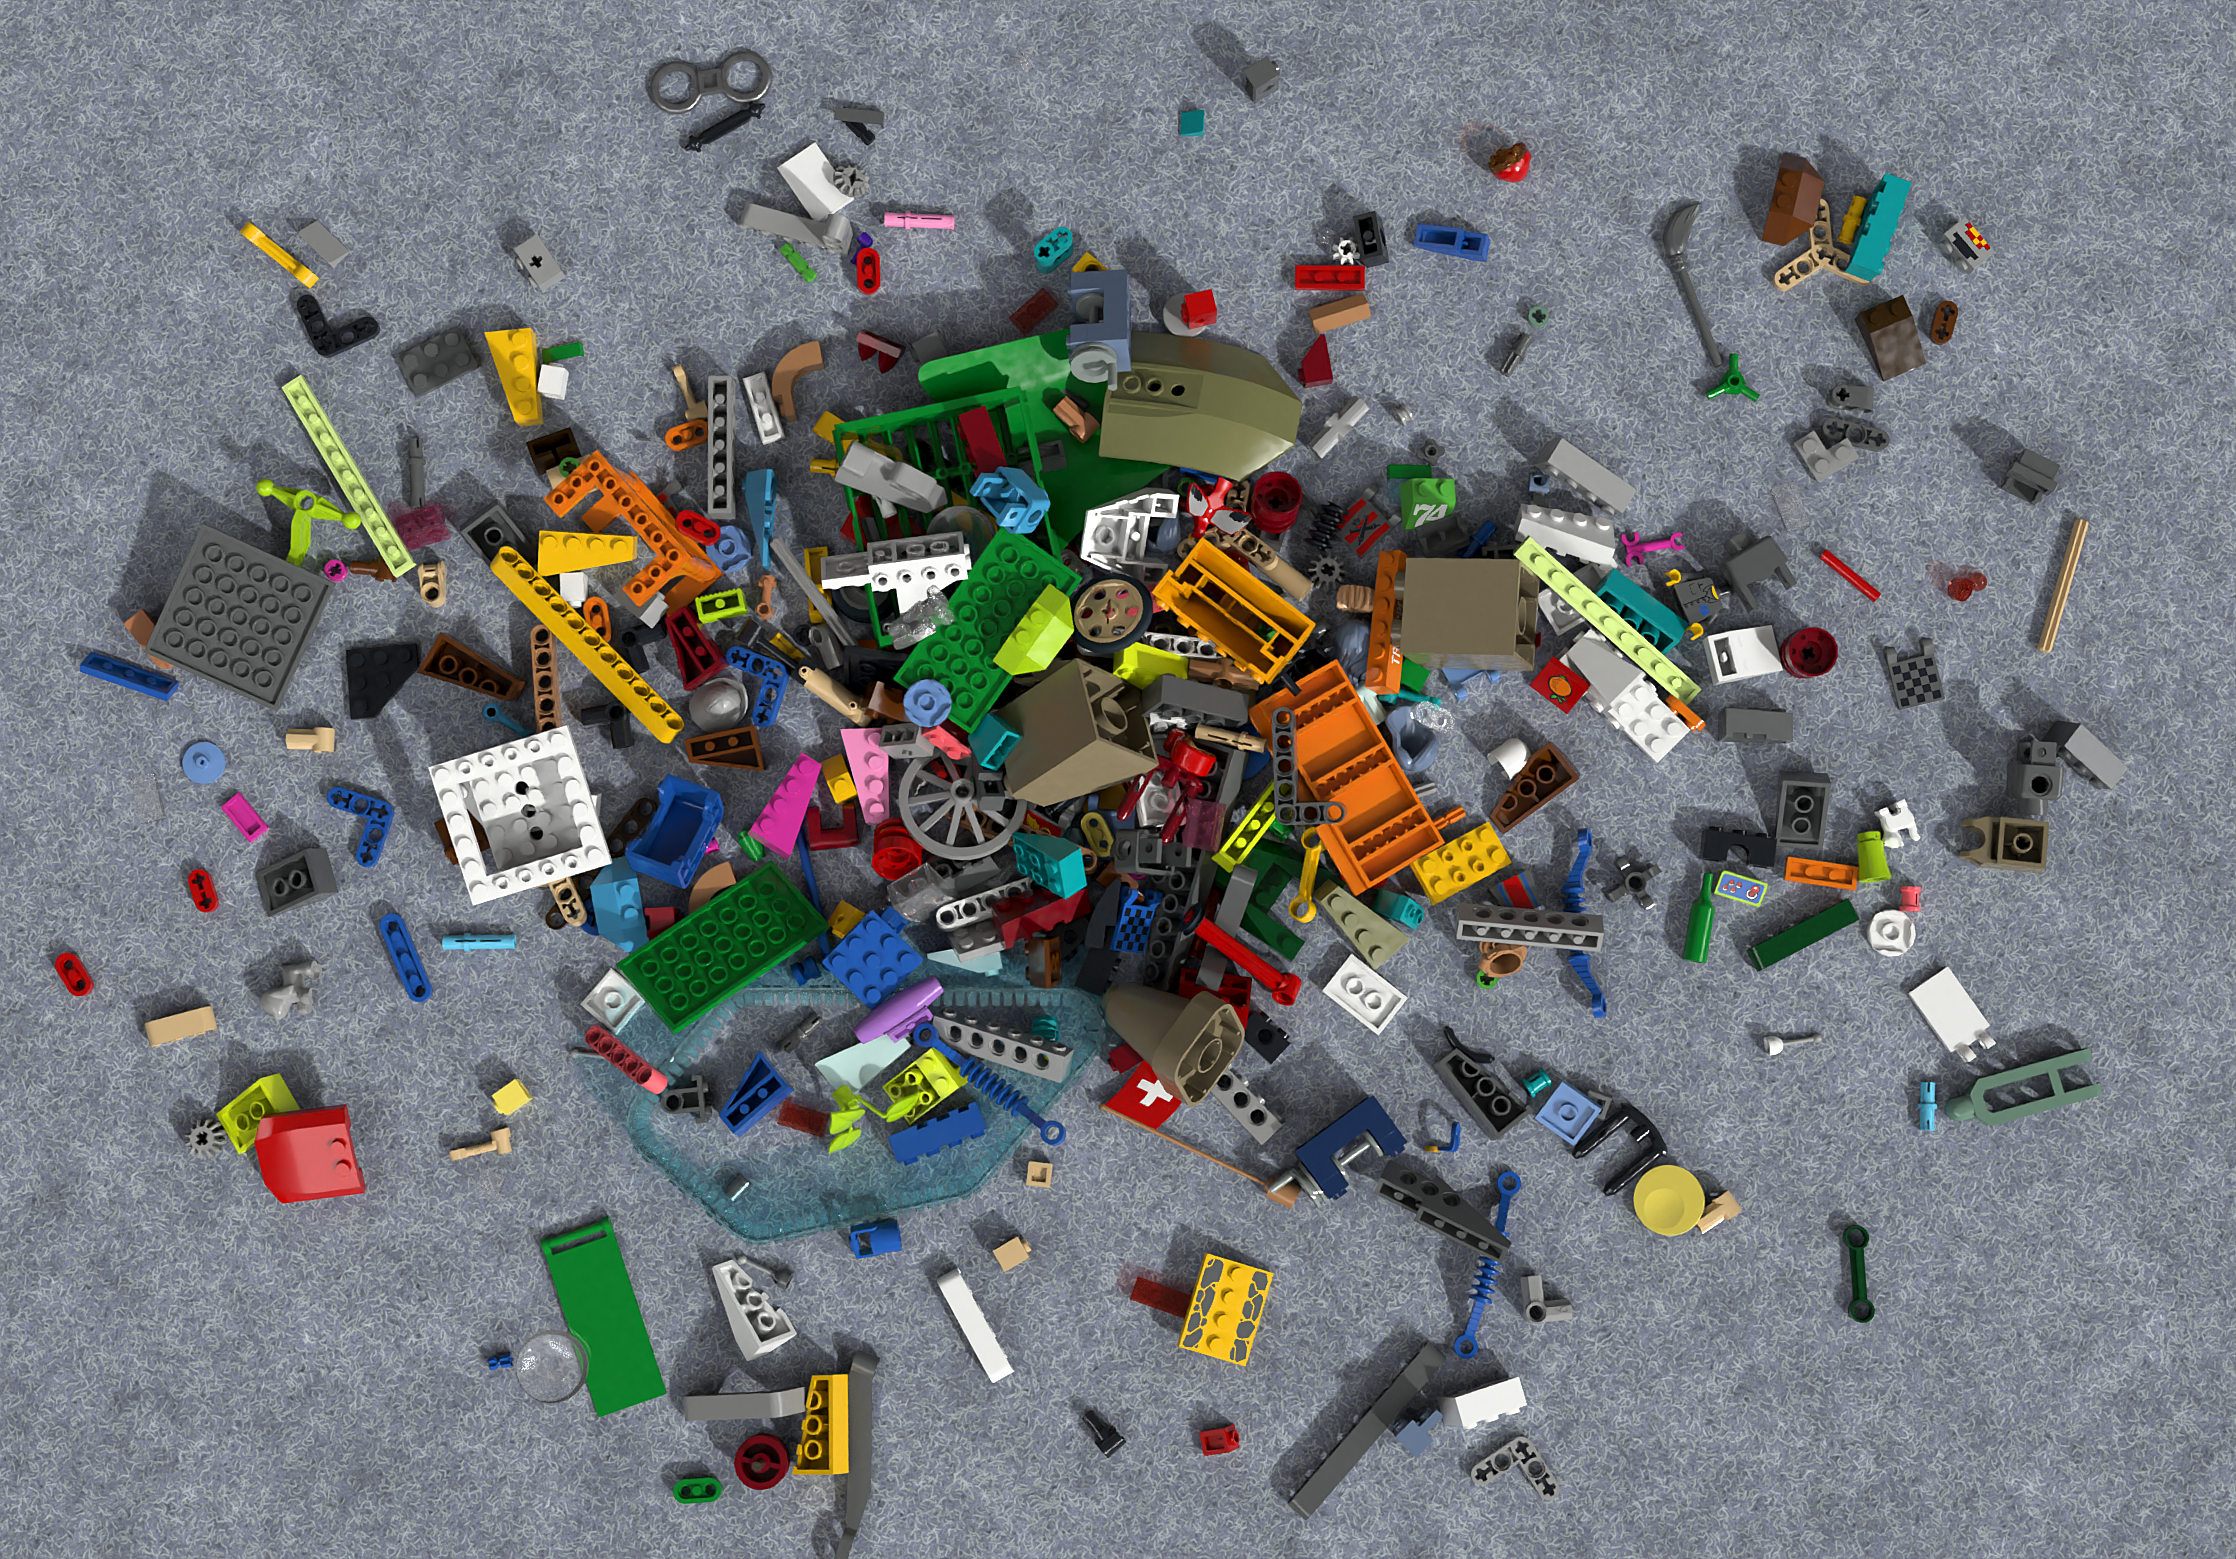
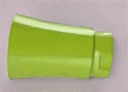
(1871, 858)

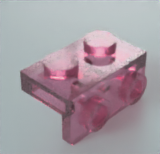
(422, 527)
(1204, 825)

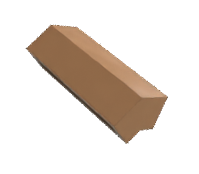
(1339, 313)

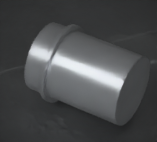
(737, 1188)

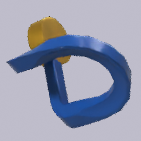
(1454, 1143)

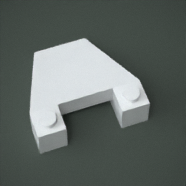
(1118, 533)

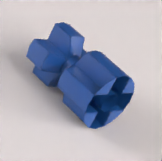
(505, 1361)

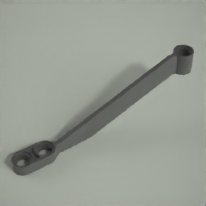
(859, 1446)

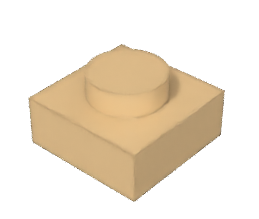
(1039, 1174)

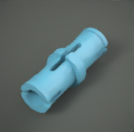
(1927, 1106)

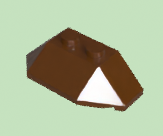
(1793, 201)

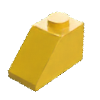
(839, 779)

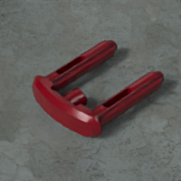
(1172, 774)

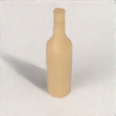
(1285, 576)

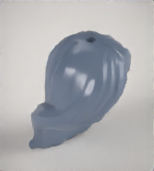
(1166, 537)
(1352, 647)
(1412, 744)

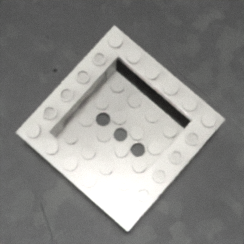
(563, 807)

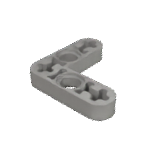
(1513, 1459)

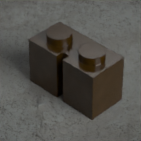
(552, 449)

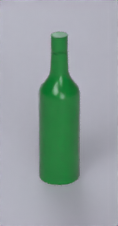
(1700, 924)

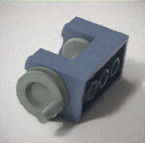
(1097, 347)

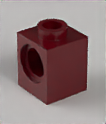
(1124, 1058)

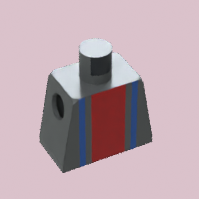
(1516, 892)

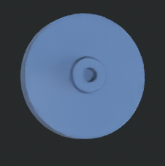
(204, 762)

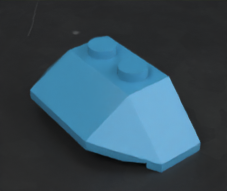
(619, 905)

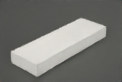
(764, 408)

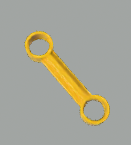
(279, 255)
(1307, 878)

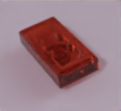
(1033, 311)
(803, 1119)

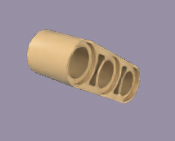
(180, 1025)

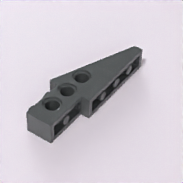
(1441, 1210)

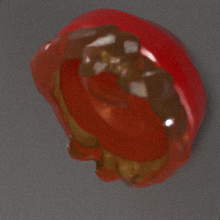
(1511, 163)

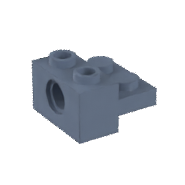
(1414, 1434)

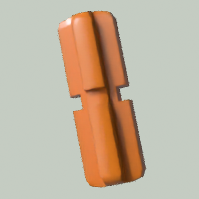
(1449, 817)

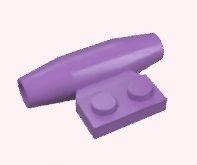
(901, 1012)

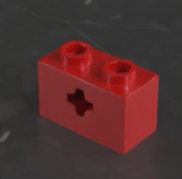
(1199, 309)

